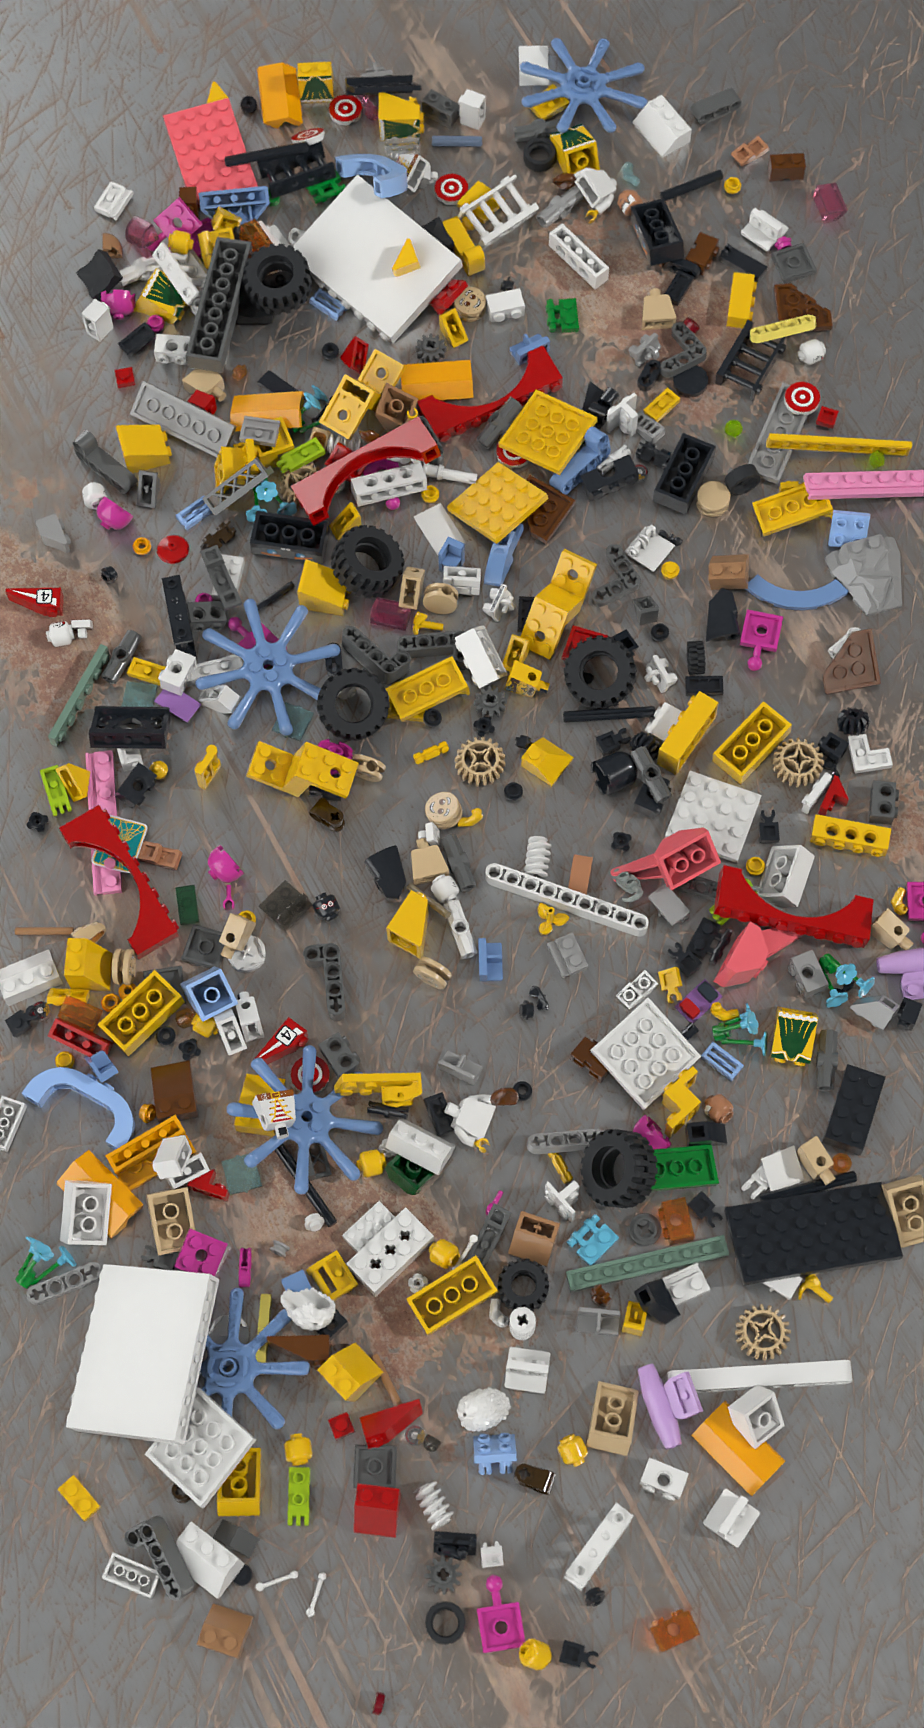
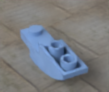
(501, 557)

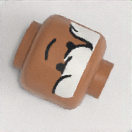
(627, 199)
(718, 1108)

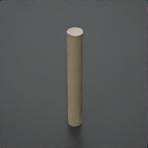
(432, 903)

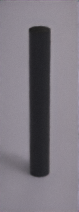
(275, 595)

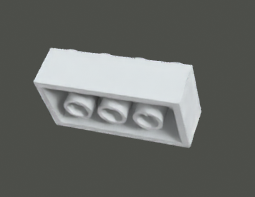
(390, 1265)

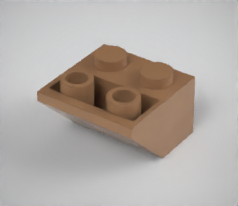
(534, 1238)

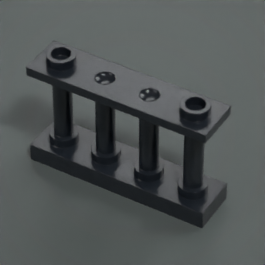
(298, 181)
(733, 360)
(178, 615)

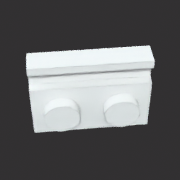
(113, 200)
(818, 790)
(686, 1284)

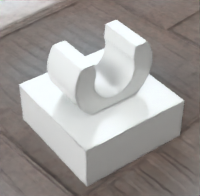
(428, 178)
(82, 626)
(431, 834)
(491, 1555)

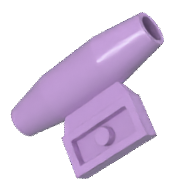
(911, 965)
(668, 1402)

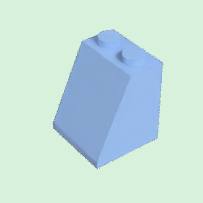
(209, 993)

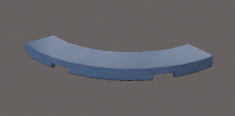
(796, 599)

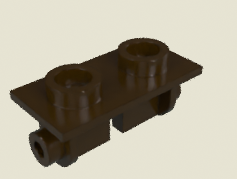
(223, 532)

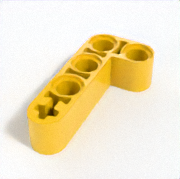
(470, 255)

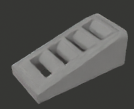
(658, 428)

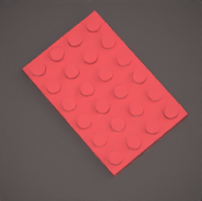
(202, 141)

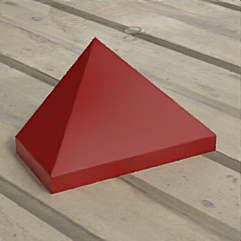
(355, 354)

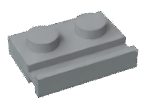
(261, 430)
(567, 955)

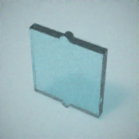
(139, 694)
(299, 719)
(239, 1176)

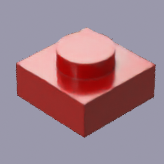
(125, 377)
(827, 417)
(341, 1425)

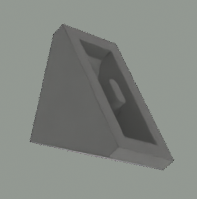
(148, 488)
(646, 610)
(236, 1538)

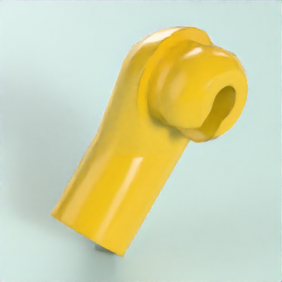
(897, 903)

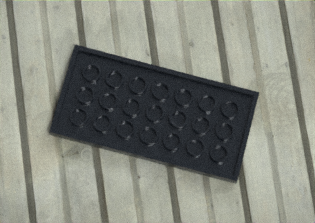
(812, 1233)

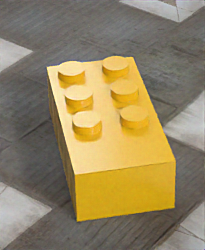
(687, 732)
(752, 742)
(141, 1013)
(452, 1295)

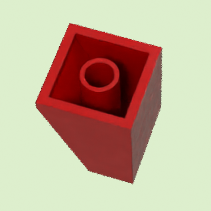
(376, 1510)

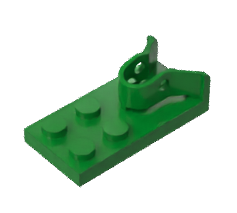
(685, 1168)

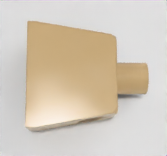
(657, 311)
(205, 381)
(411, 583)
(427, 863)
(241, 929)
(890, 930)
(813, 1153)

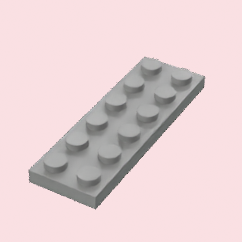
(182, 419)
(773, 461)

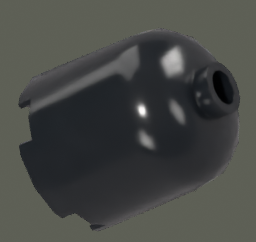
(614, 772)

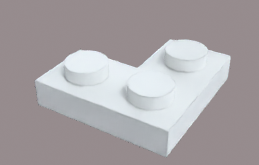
(864, 759)

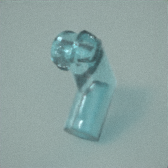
(627, 174)

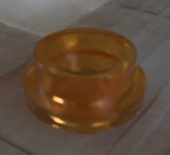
(239, 372)
(841, 1157)

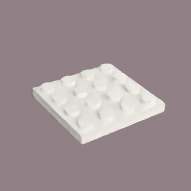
(720, 809)
(645, 1053)
(210, 1450)

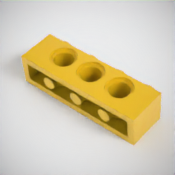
(858, 830)

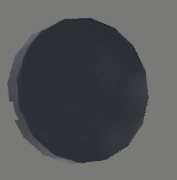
(691, 382)

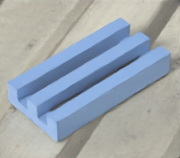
(326, 306)
(196, 516)
(739, 1065)

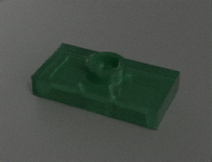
(187, 904)

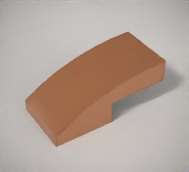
(748, 153)
(160, 856)
(580, 873)

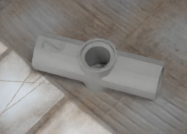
(560, 207)

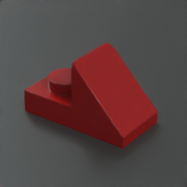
(834, 794)
(204, 1185)

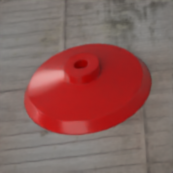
(172, 549)

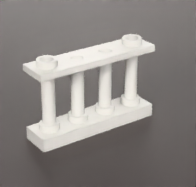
(499, 228)
(177, 273)
(598, 1546)

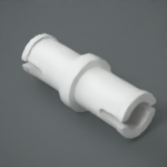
(606, 465)

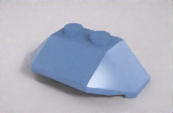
(243, 202)

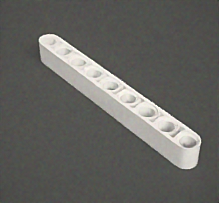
(573, 907)
(769, 1376)

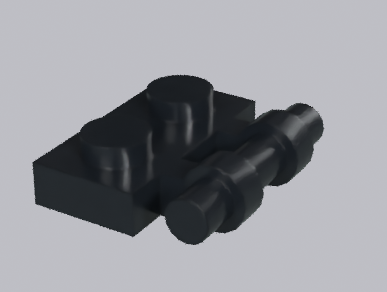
(703, 938)

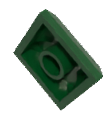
(408, 1175)

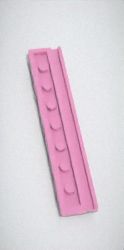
(864, 484)
(101, 792)

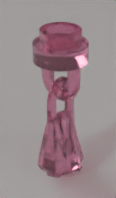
(371, 111)

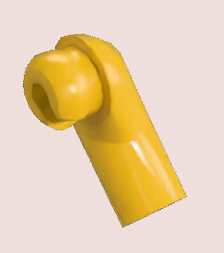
(472, 820)
(722, 1014)

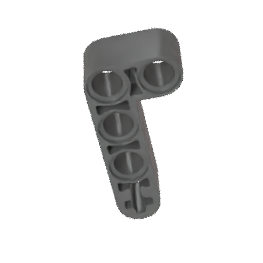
(102, 463)
(433, 647)
(373, 658)
(331, 982)
(163, 1554)

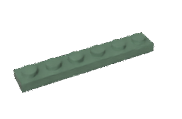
(77, 698)

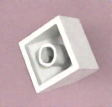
(756, 1415)

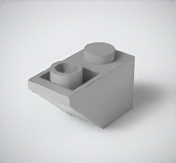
(52, 532)
(876, 1009)

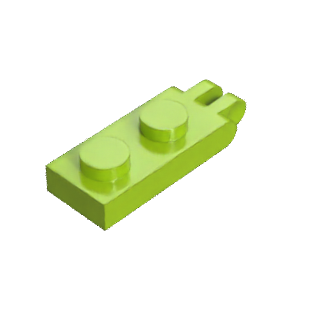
(301, 456)

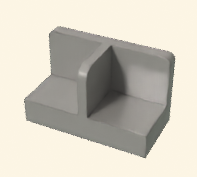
(669, 905)
(460, 1067)
(598, 1321)

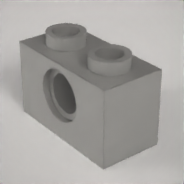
(808, 963)

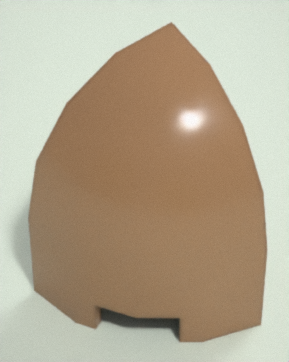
(111, 245)

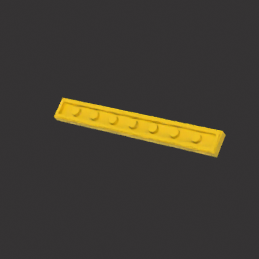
(838, 444)

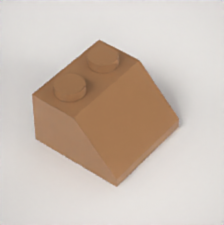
(394, 406)
(729, 572)
(225, 1631)

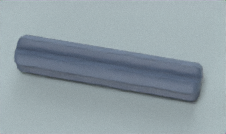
(475, 141)

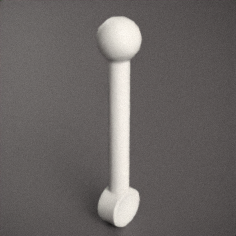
(473, 1239)
(260, 1587)
(310, 1611)

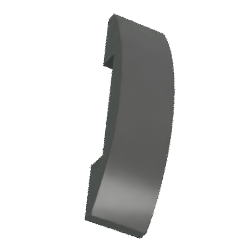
(220, 578)
(490, 1234)

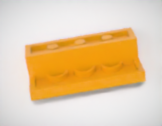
(279, 94)
(441, 379)
(268, 407)
(135, 1159)
(122, 1202)
(733, 1452)

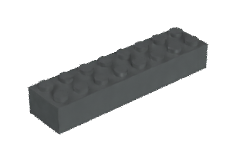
(218, 305)

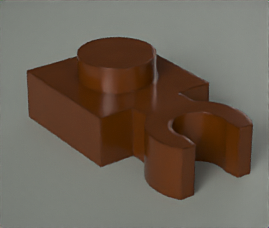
(600, 1296)

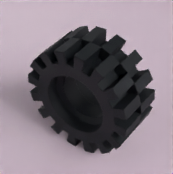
(696, 657)

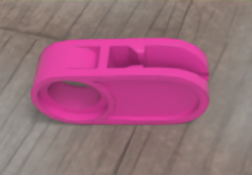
(245, 1267)

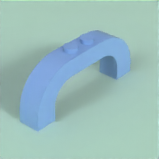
(388, 178)
(59, 1078)

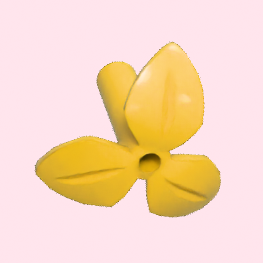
(419, 622)
(547, 914)
(812, 1282)

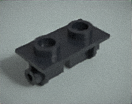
(648, 451)
(457, 1539)

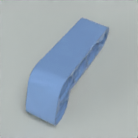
(586, 460)

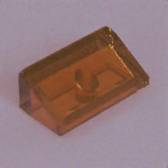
(80, 1013)

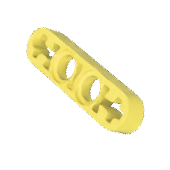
(782, 329)
(264, 1320)

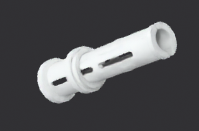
(444, 473)

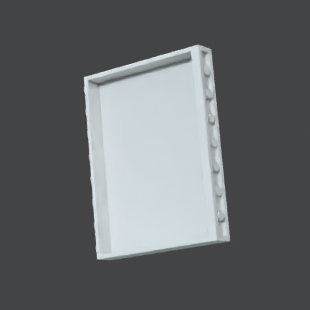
(354, 256)
(143, 1353)

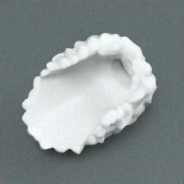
(308, 1308)
(483, 1409)

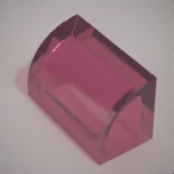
(829, 202)
(140, 233)
(389, 614)

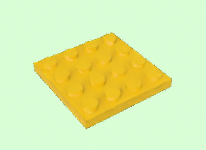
(547, 432)
(497, 502)

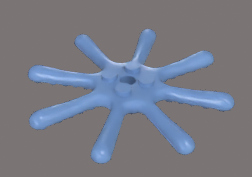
(583, 85)
(261, 655)
(303, 1132)
(246, 1366)

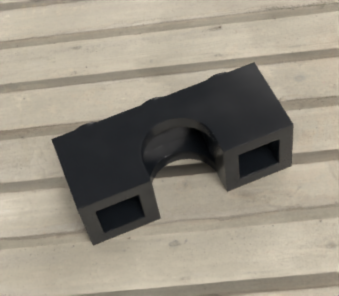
(598, 486)

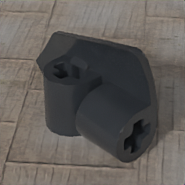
(599, 402)
(722, 617)
(387, 872)

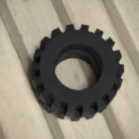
(528, 1269)

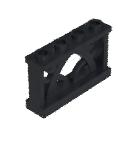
(107, 733)

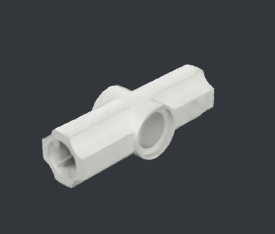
(140, 270)
(463, 939)

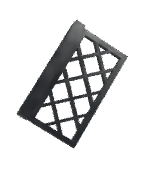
(374, 84)

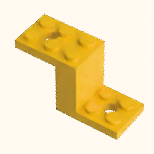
(360, 394)
(558, 603)
(306, 767)

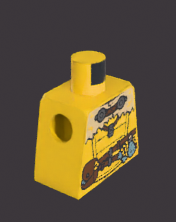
(525, 680)

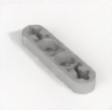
(564, 1137)
(66, 1287)

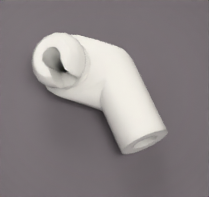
(496, 1315)

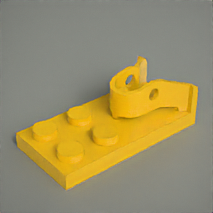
(789, 510)
(427, 688)
(392, 1086)

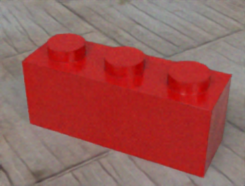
(79, 1038)

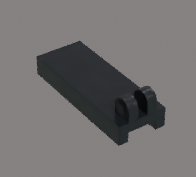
(741, 262)
(274, 384)

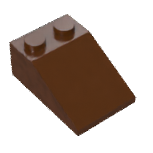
(174, 1091)
(309, 1348)

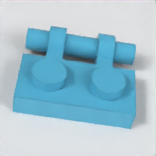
(597, 1244)

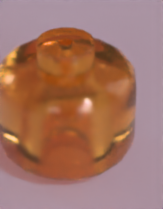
(184, 1018)

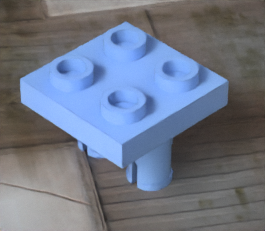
(848, 527)
(494, 1449)

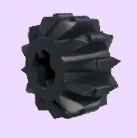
(853, 721)
(646, 740)

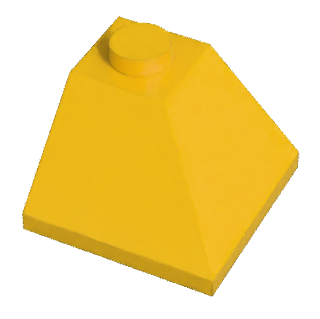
(545, 761)

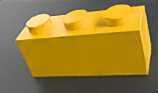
(741, 300)

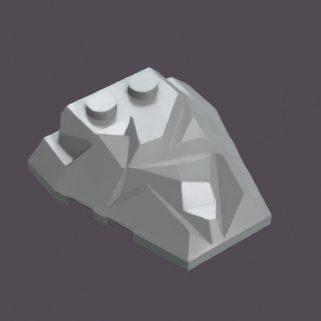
(869, 572)

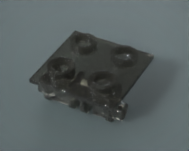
(285, 905)

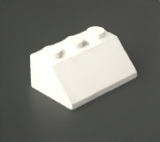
(662, 126)
(480, 656)
(785, 875)
(29, 977)
(419, 1146)
(85, 1213)
(207, 1560)

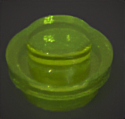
(733, 428)
(877, 459)

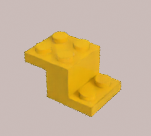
(269, 455)
(232, 460)
(680, 1101)

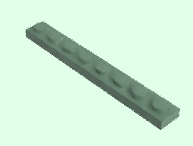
(647, 1263)

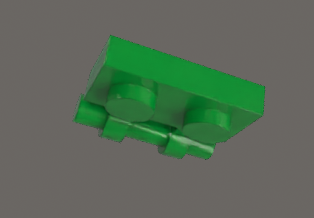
(320, 187)
(568, 315)

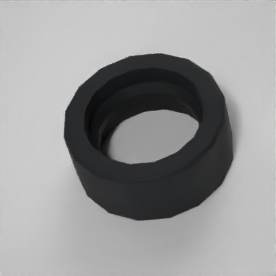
(539, 165)
(742, 479)
(429, 1622)

